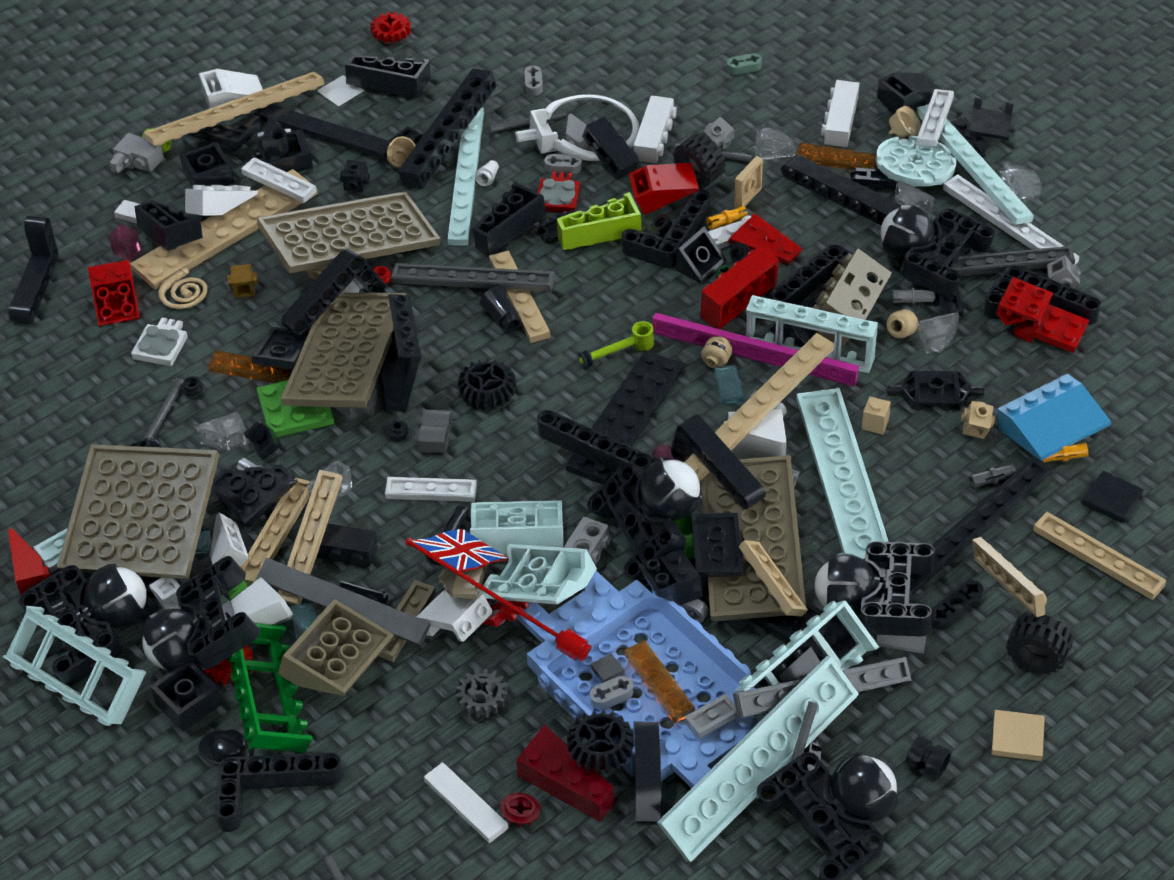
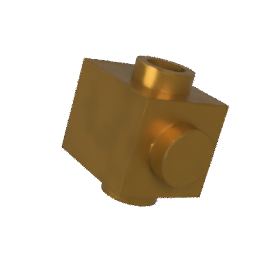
(242, 280)

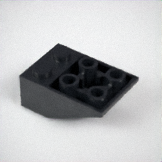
(905, 90)

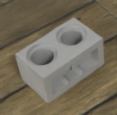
(590, 536)

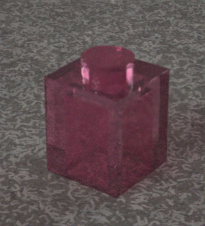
(125, 241)

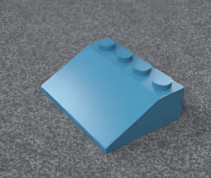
(1052, 417)

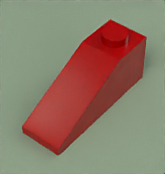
(26, 563)

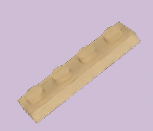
(773, 578)

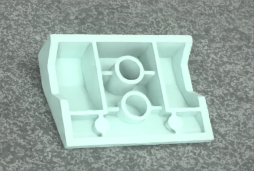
(517, 523)
(541, 574)

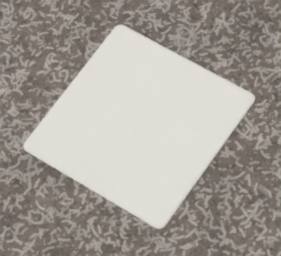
(339, 91)

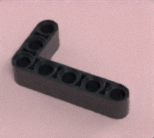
(663, 250)
(38, 270)
(811, 275)
(328, 286)
(1063, 296)
(698, 438)
(268, 776)

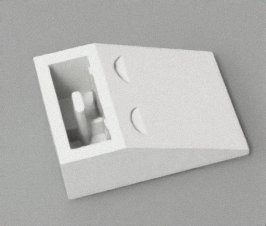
(225, 86)
(216, 198)

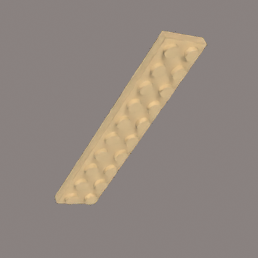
(217, 233)

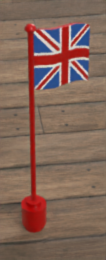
(464, 552)

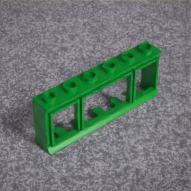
(290, 741)

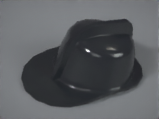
(223, 744)

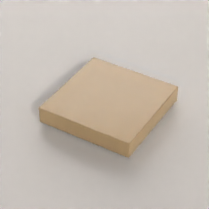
(748, 183)
(1018, 735)

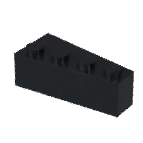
(388, 75)
(509, 218)

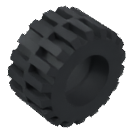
(704, 156)
(1039, 643)

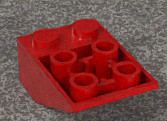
(662, 184)
(114, 292)

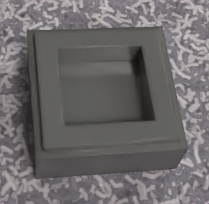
(607, 668)

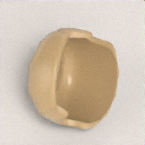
(399, 150)

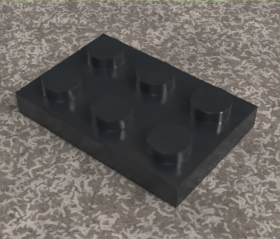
(279, 349)
(717, 544)

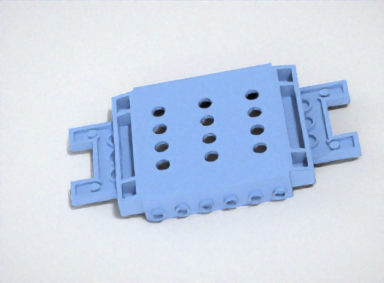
(612, 621)

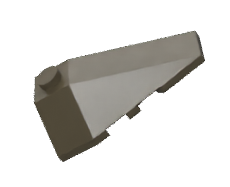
(460, 588)

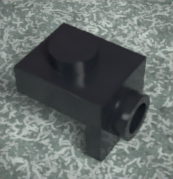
(263, 439)

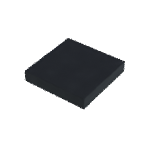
(1112, 496)

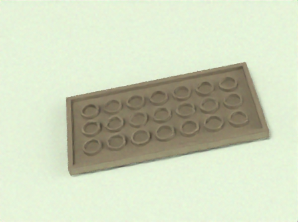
(366, 226)
(342, 353)
(768, 522)

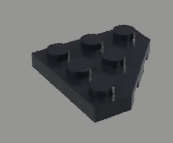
(252, 490)

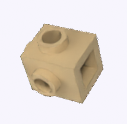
(977, 419)

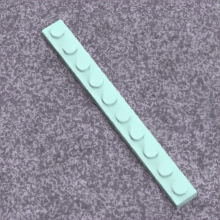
(982, 172)
(465, 182)

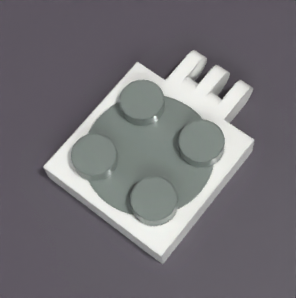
(160, 343)

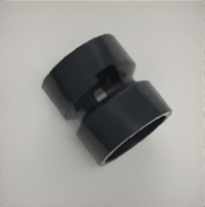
(927, 757)

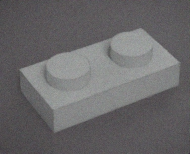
(711, 716)

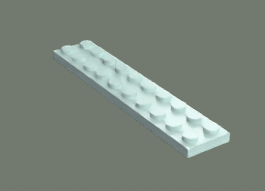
(841, 470)
(762, 752)

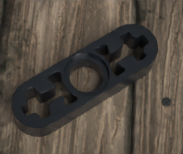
(953, 614)

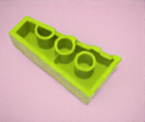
(599, 223)

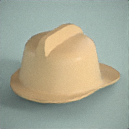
(904, 123)

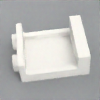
(456, 614)

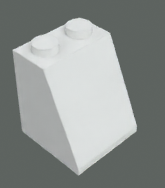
(765, 439)

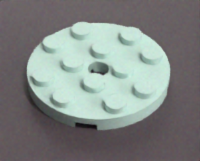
(915, 163)

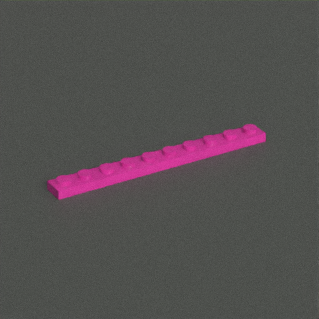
(751, 348)

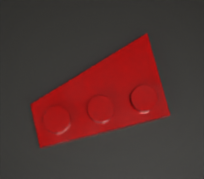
(759, 232)

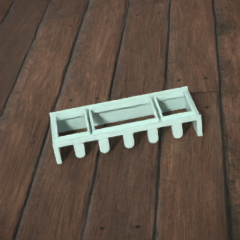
(816, 320)
(853, 657)
(131, 677)

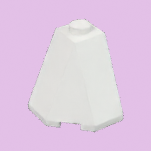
(262, 604)

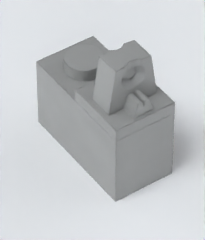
(135, 152)

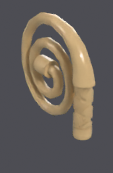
(189, 296)

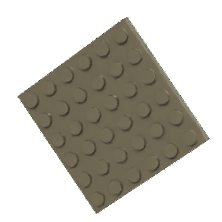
(139, 510)

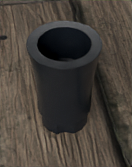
(499, 306)

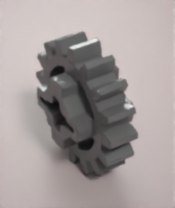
(481, 693)

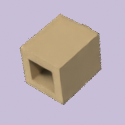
(876, 415)

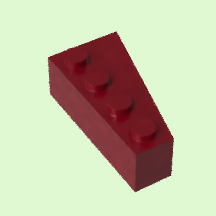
(551, 769)

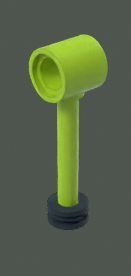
(641, 338)

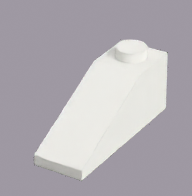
(227, 541)

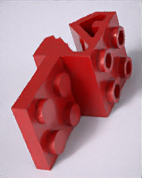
(1038, 319)

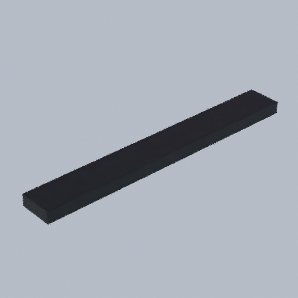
(326, 130)

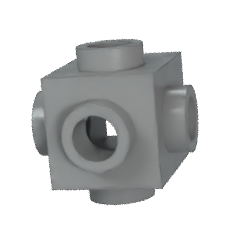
(719, 132)
(1064, 272)

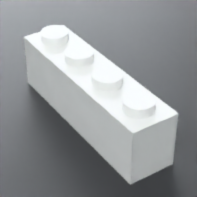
(840, 114)
(654, 129)

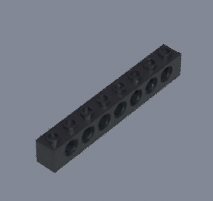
(447, 128)

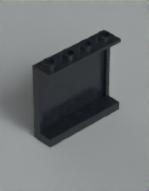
(403, 356)

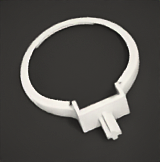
(548, 141)

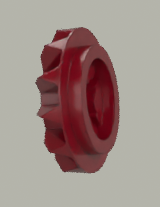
(529, 806)

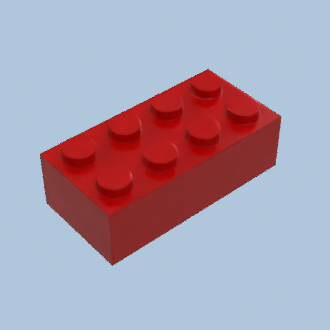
(733, 290)

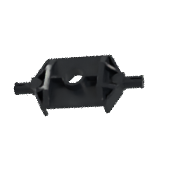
(918, 388)

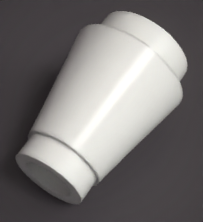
(486, 174)

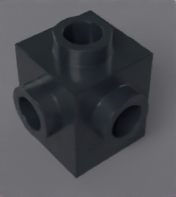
(355, 176)

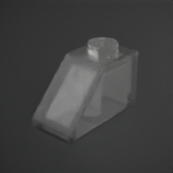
(773, 143)
(937, 332)

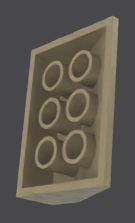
(334, 650)

